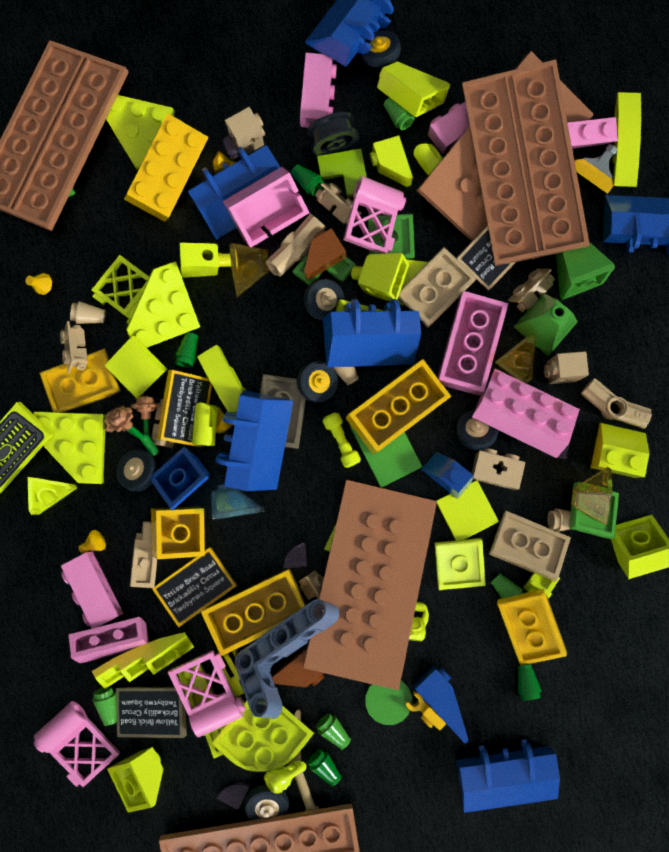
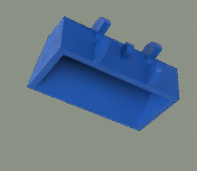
(347, 28)
(211, 193)
(636, 221)
(371, 336)
(256, 441)
(508, 778)

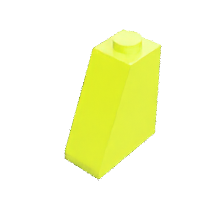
(412, 88)

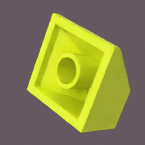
(138, 779)

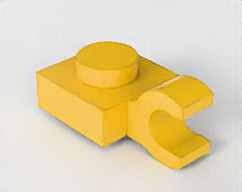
(429, 715)

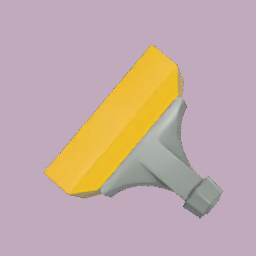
(597, 169)

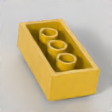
(166, 167)
(398, 407)
(253, 611)

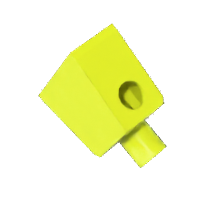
(195, 256)
(382, 275)

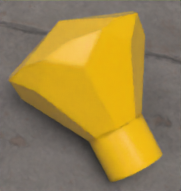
(219, 160)
(41, 283)
(221, 425)
(94, 542)

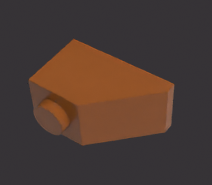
(323, 253)
(295, 675)

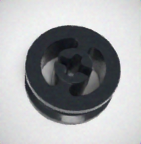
(332, 133)

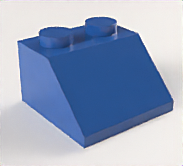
(179, 477)

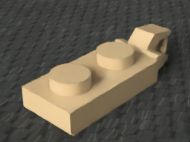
(143, 563)

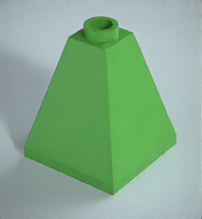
(581, 270)
(549, 322)

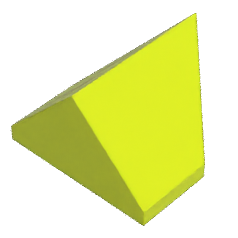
(45, 493)

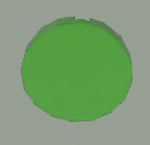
(387, 704)

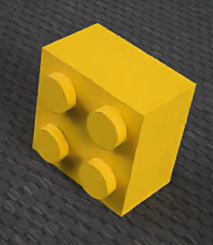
(177, 532)

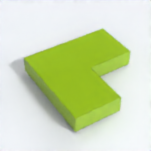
(343, 164)

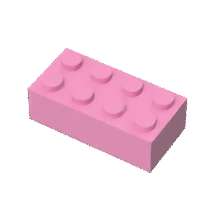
(472, 343)
(526, 413)

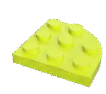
(262, 742)

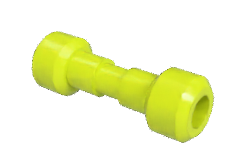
(349, 456)

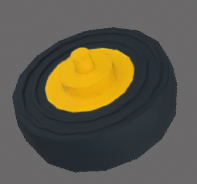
(384, 49)
(317, 381)

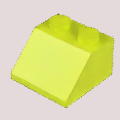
(621, 450)
(641, 546)

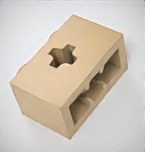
(246, 130)
(566, 368)
(508, 478)

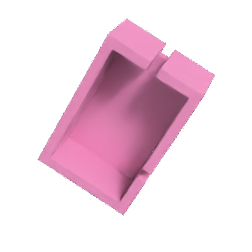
(266, 204)

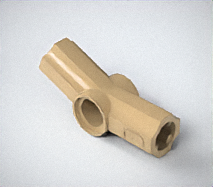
(294, 246)
(627, 412)

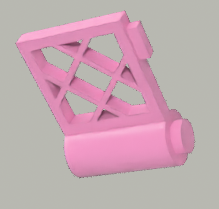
(377, 198)
(220, 708)
(62, 730)

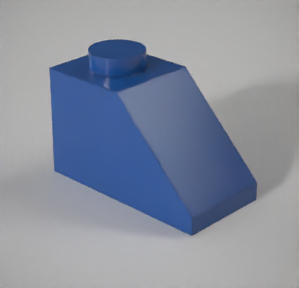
(448, 474)

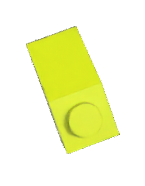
(391, 160)

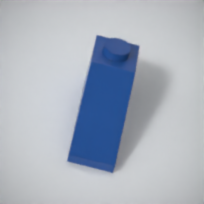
(441, 697)

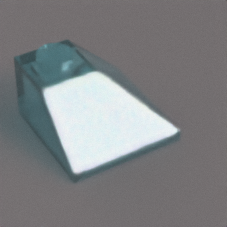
(232, 502)

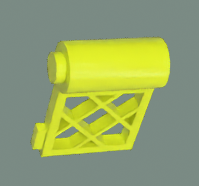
(106, 278)

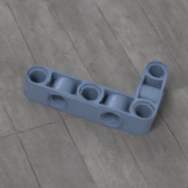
(285, 638)

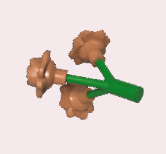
(120, 420)

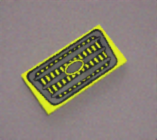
(20, 440)

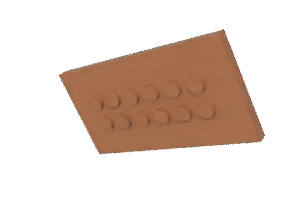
(54, 131)
(525, 163)
(455, 181)
(374, 583)
(307, 831)

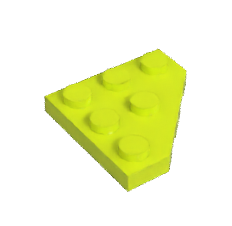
(136, 125)
(162, 308)
(77, 443)

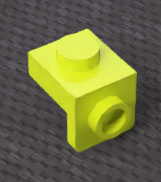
(538, 582)

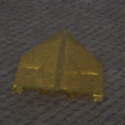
(247, 266)
(520, 359)
(595, 495)

